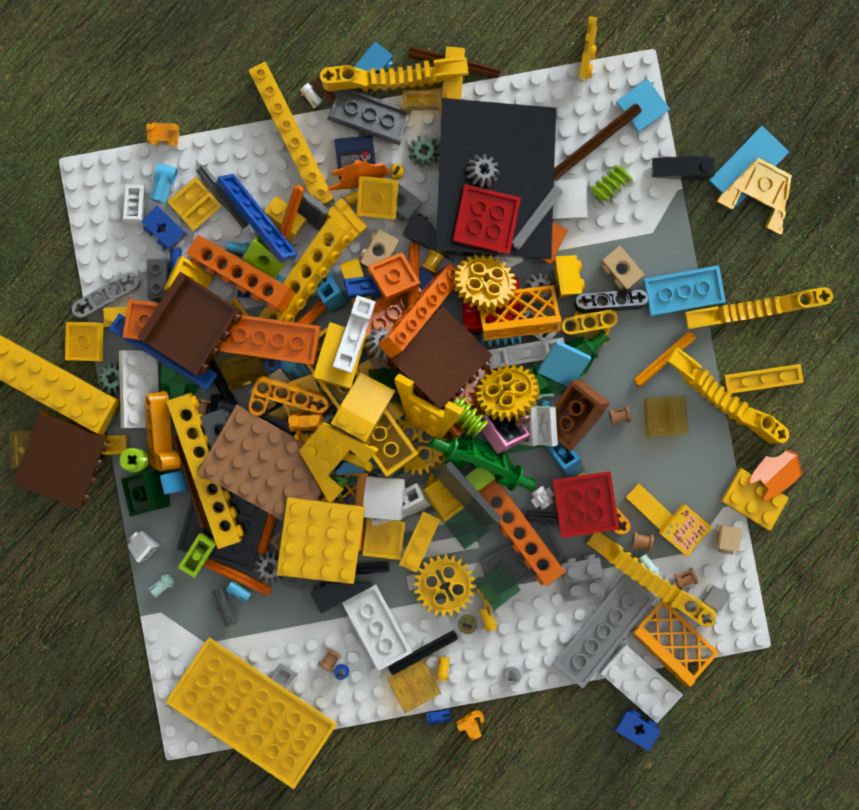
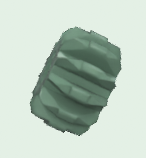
(416, 150)
(105, 378)

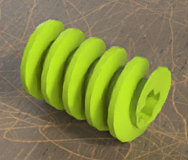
(610, 183)
(469, 419)
(127, 460)

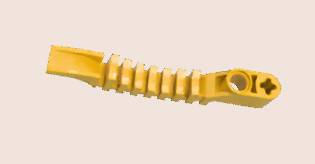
(371, 80)
(757, 308)
(771, 431)
(669, 593)

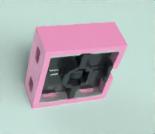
(503, 434)

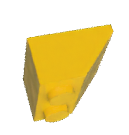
(276, 212)
(567, 276)

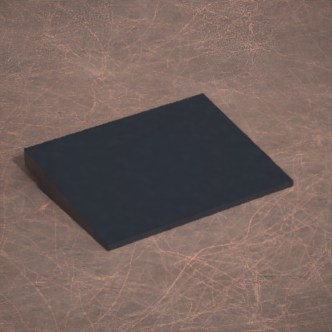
(522, 145)

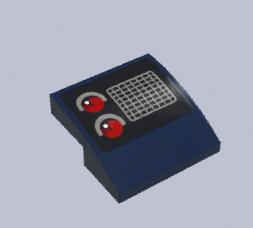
(353, 149)

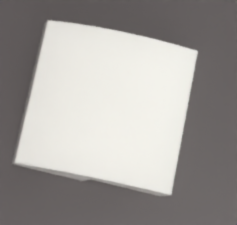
(572, 201)
(541, 426)
(384, 498)

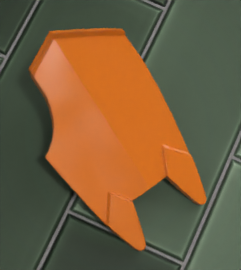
(351, 174)
(777, 473)

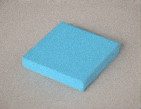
(649, 102)
(564, 363)

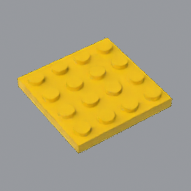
(320, 540)

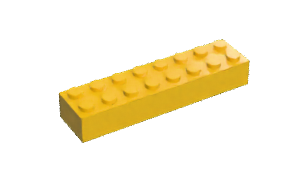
(56, 387)
(388, 437)

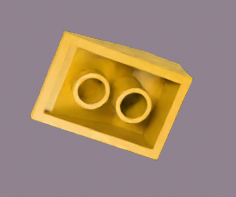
(363, 407)

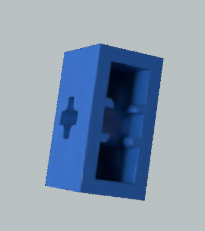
(159, 218)
(643, 738)

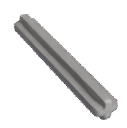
(536, 218)

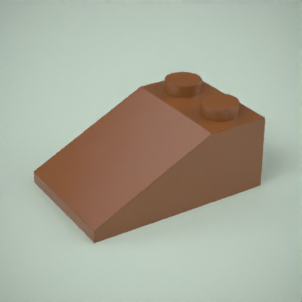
(578, 412)

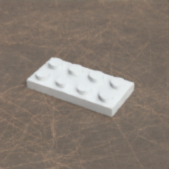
(137, 377)
(377, 627)
(641, 683)

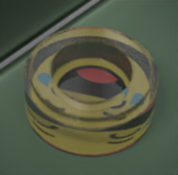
(467, 623)

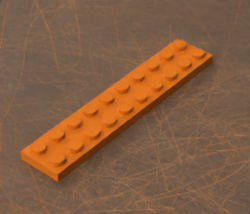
(249, 337)

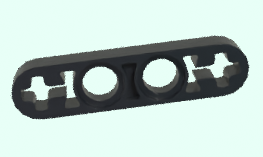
(610, 297)

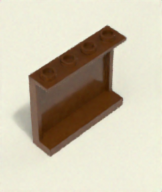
(190, 324)
(441, 358)
(61, 460)

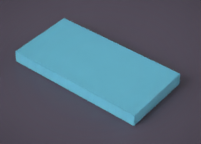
(759, 145)
(684, 291)

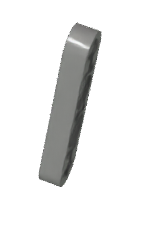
(104, 291)

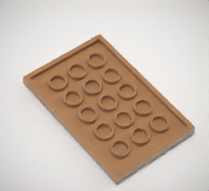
(259, 463)

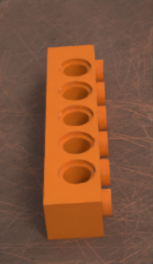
(281, 293)
(418, 312)
(554, 568)

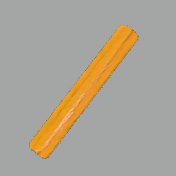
(660, 362)

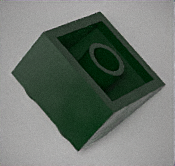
(145, 493)

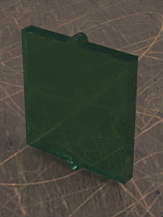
(386, 377)
(466, 528)
(498, 587)

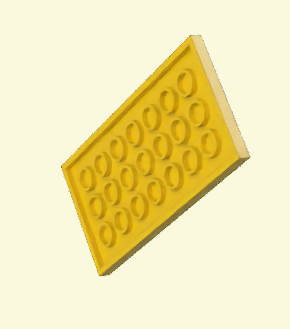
(251, 712)

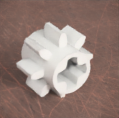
(542, 497)

